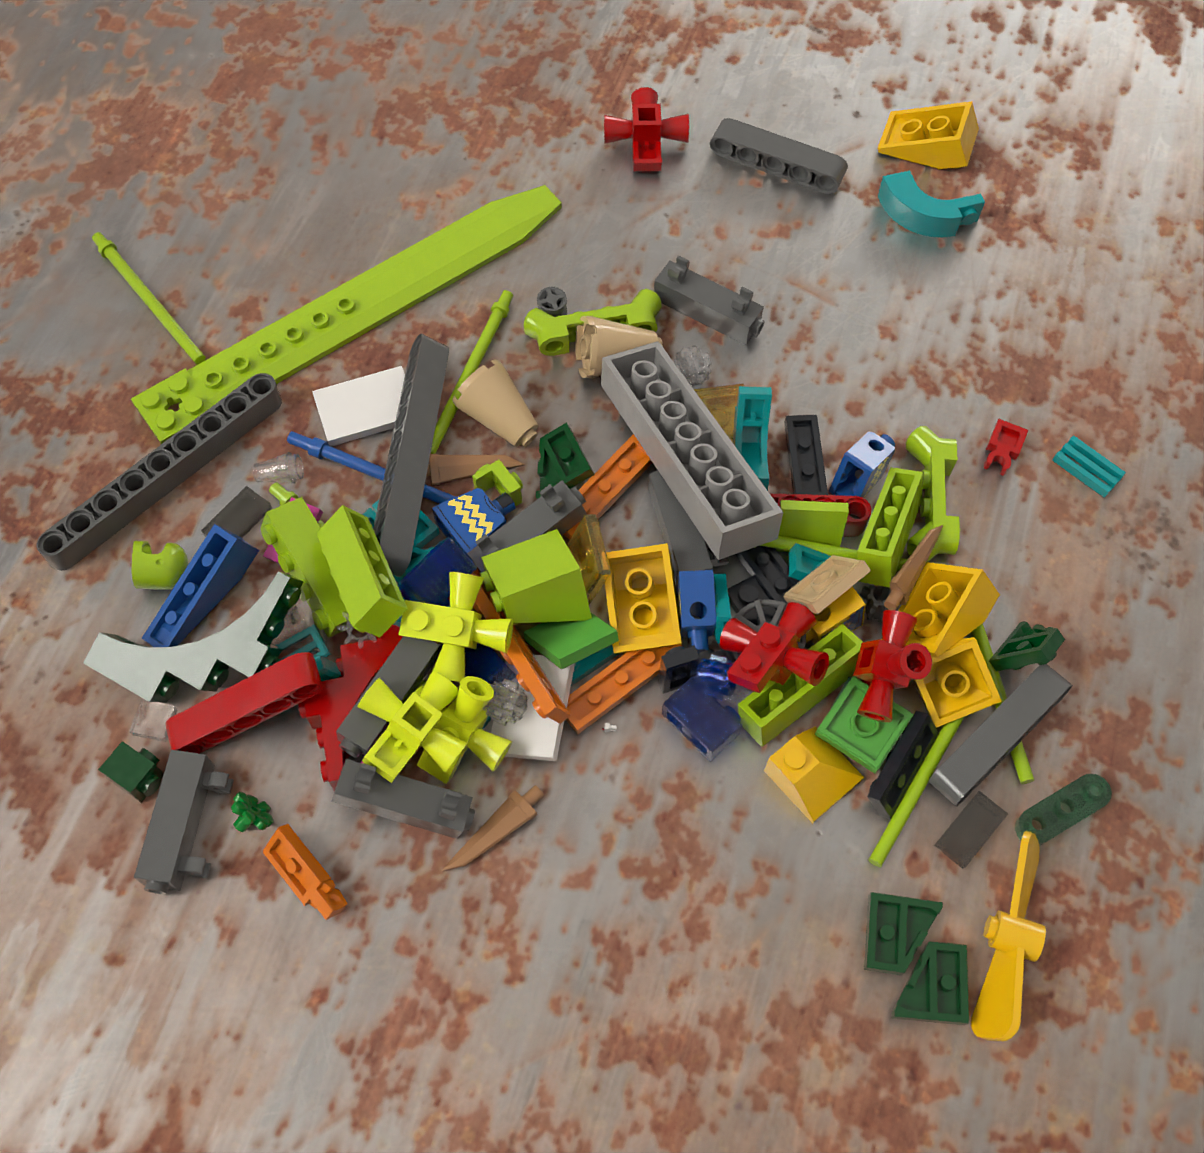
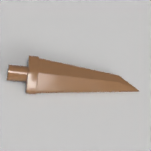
(454, 467)
(906, 578)
(506, 819)

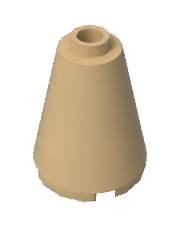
(604, 338)
(497, 404)

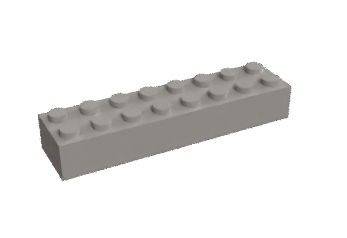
(691, 450)

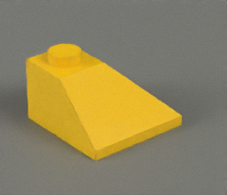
(957, 683)
(812, 773)

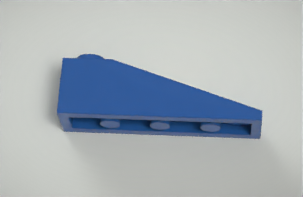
(204, 583)

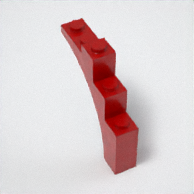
(339, 695)

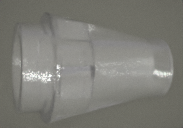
(280, 469)

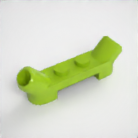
(557, 332)
(939, 459)

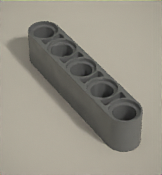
(778, 155)
(1000, 734)

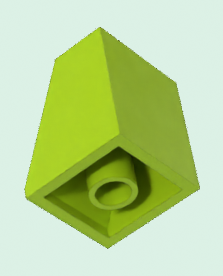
(536, 581)

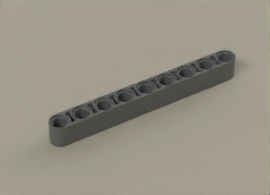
(410, 452)
(150, 478)

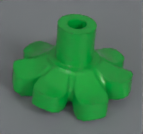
(250, 812)

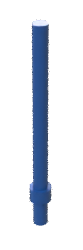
(320, 449)

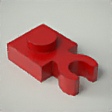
(1005, 444)

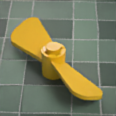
(1014, 939)

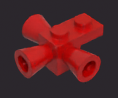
(646, 129)
(773, 650)
(890, 664)

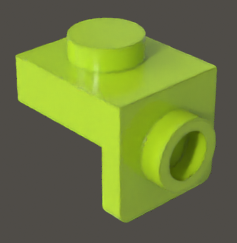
(498, 476)

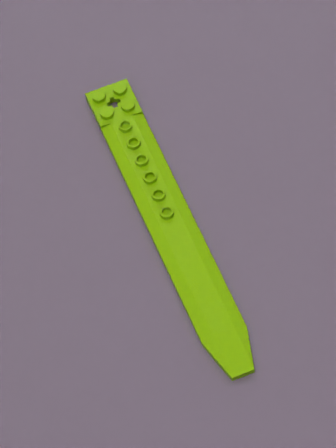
(349, 309)

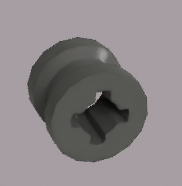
(552, 297)

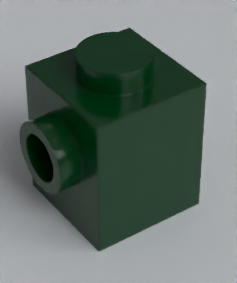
(133, 771)

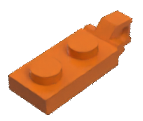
(303, 872)

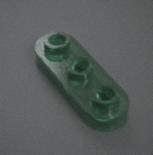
(1054, 819)

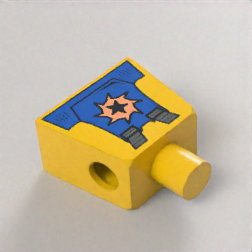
(846, 609)

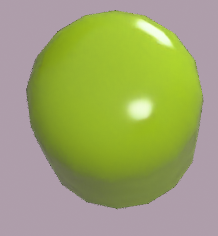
(157, 570)

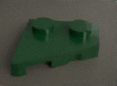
(562, 459)
(1027, 647)
(896, 931)
(936, 987)

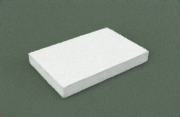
(360, 405)
(532, 734)

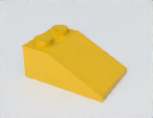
(932, 135)
(642, 598)
(948, 605)

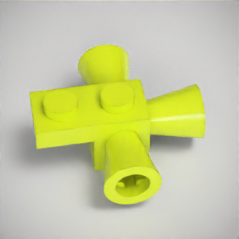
(456, 626)
(465, 721)
(411, 726)

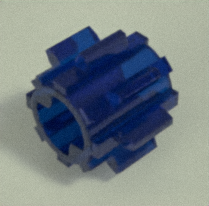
(713, 677)

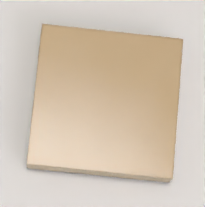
(827, 582)

